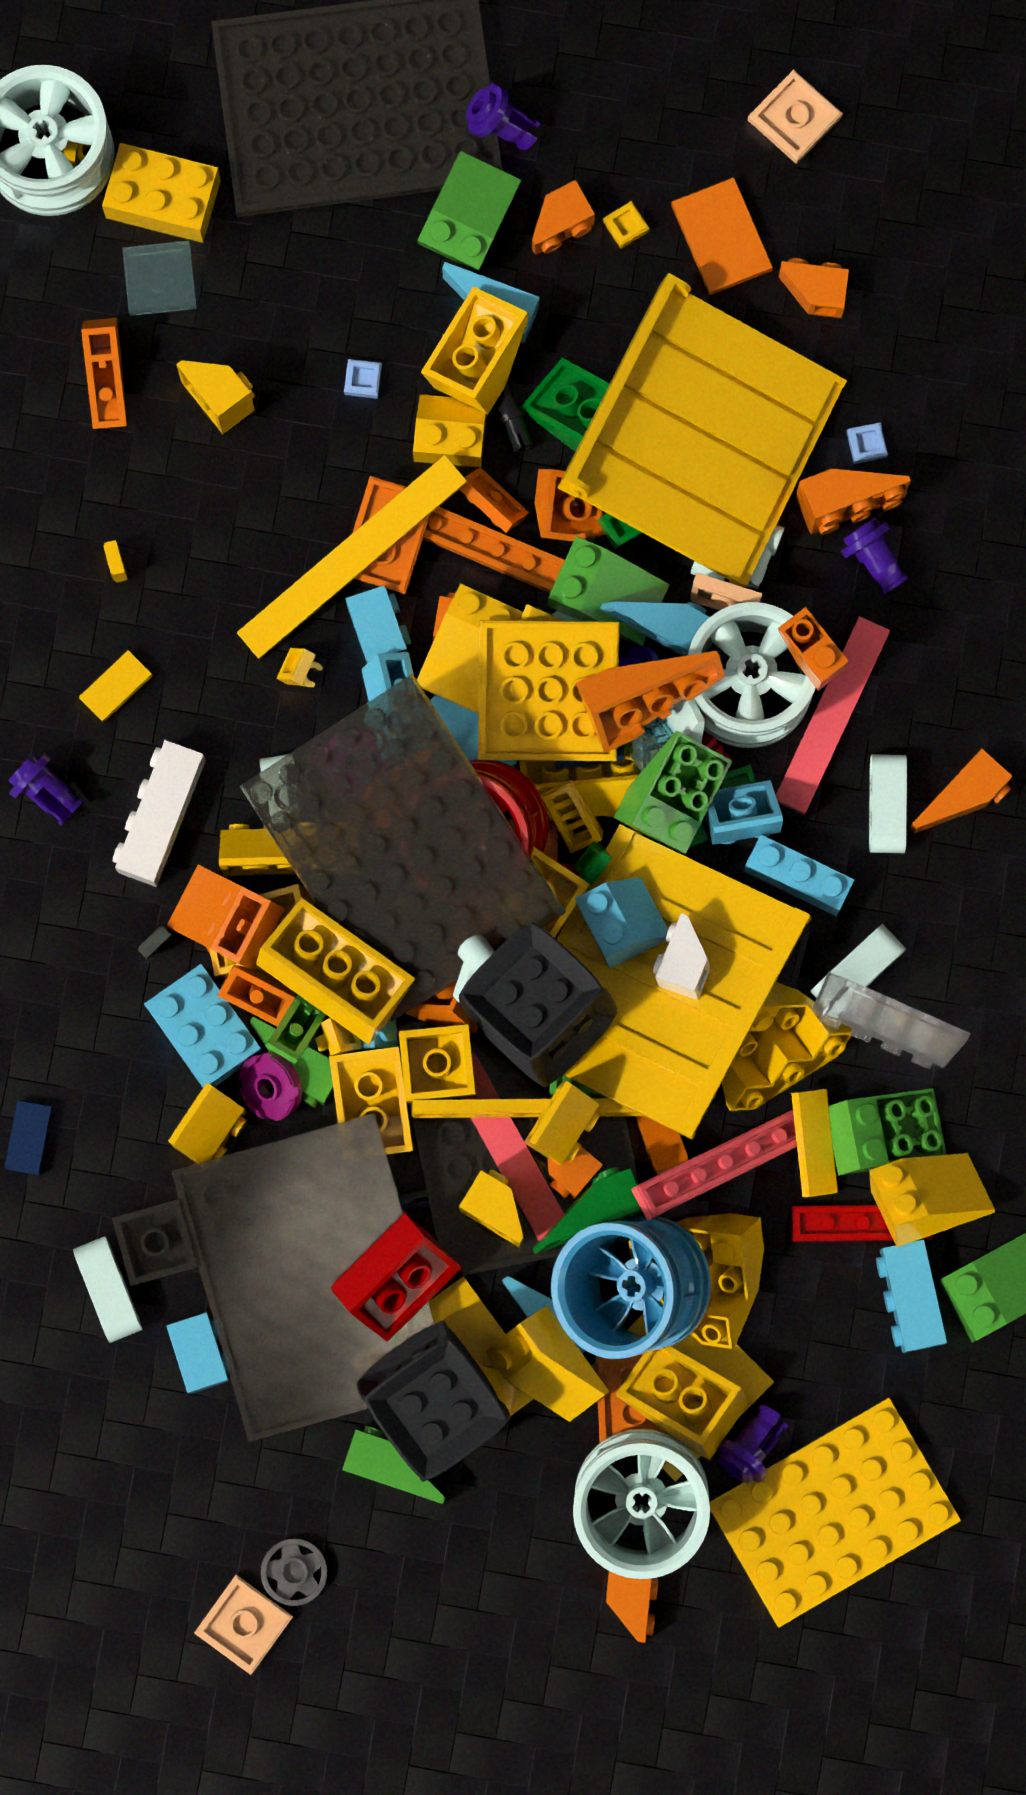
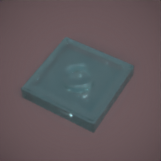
(159, 278)

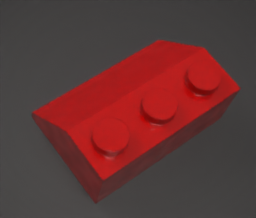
(395, 1277)

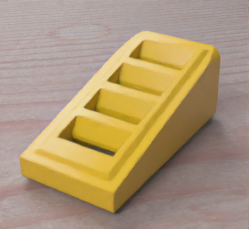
(573, 840)

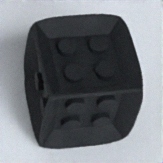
(538, 1004)
(432, 1401)

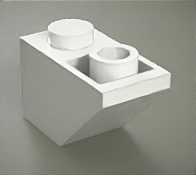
(684, 962)

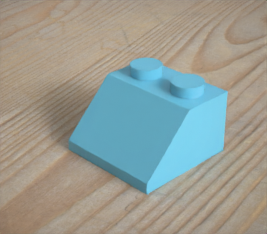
(744, 813)
(622, 919)

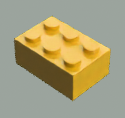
(161, 192)

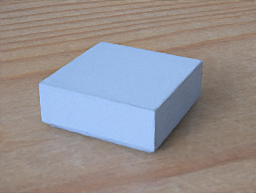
(362, 378)
(867, 443)

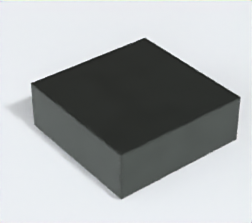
(156, 941)

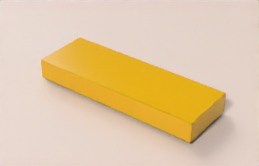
(814, 1143)

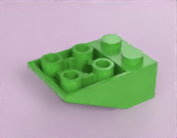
(674, 792)
(884, 1130)

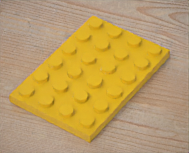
(834, 1512)

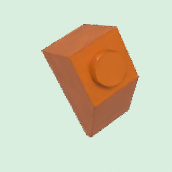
(257, 993)
(573, 1176)

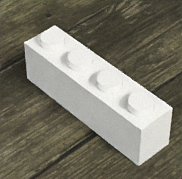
(159, 813)

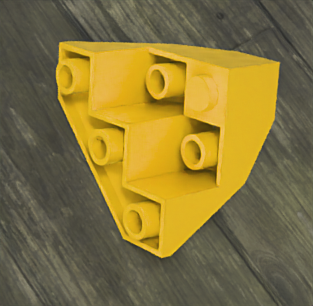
(781, 1049)
(735, 1260)

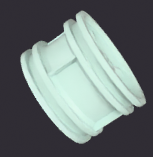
(66, 186)
(749, 726)
(663, 1551)

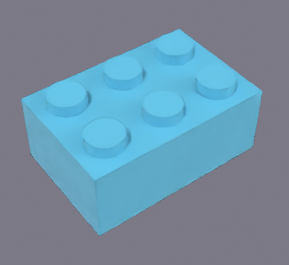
(203, 1027)

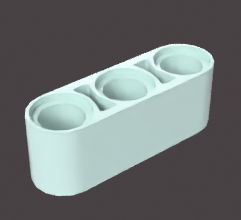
(887, 803)
(868, 959)
(107, 1289)

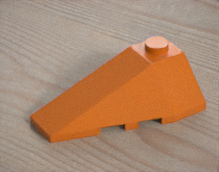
(561, 514)
(634, 695)

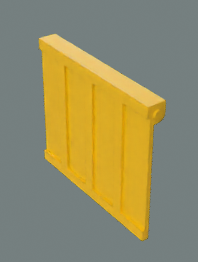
(702, 433)
(662, 1047)

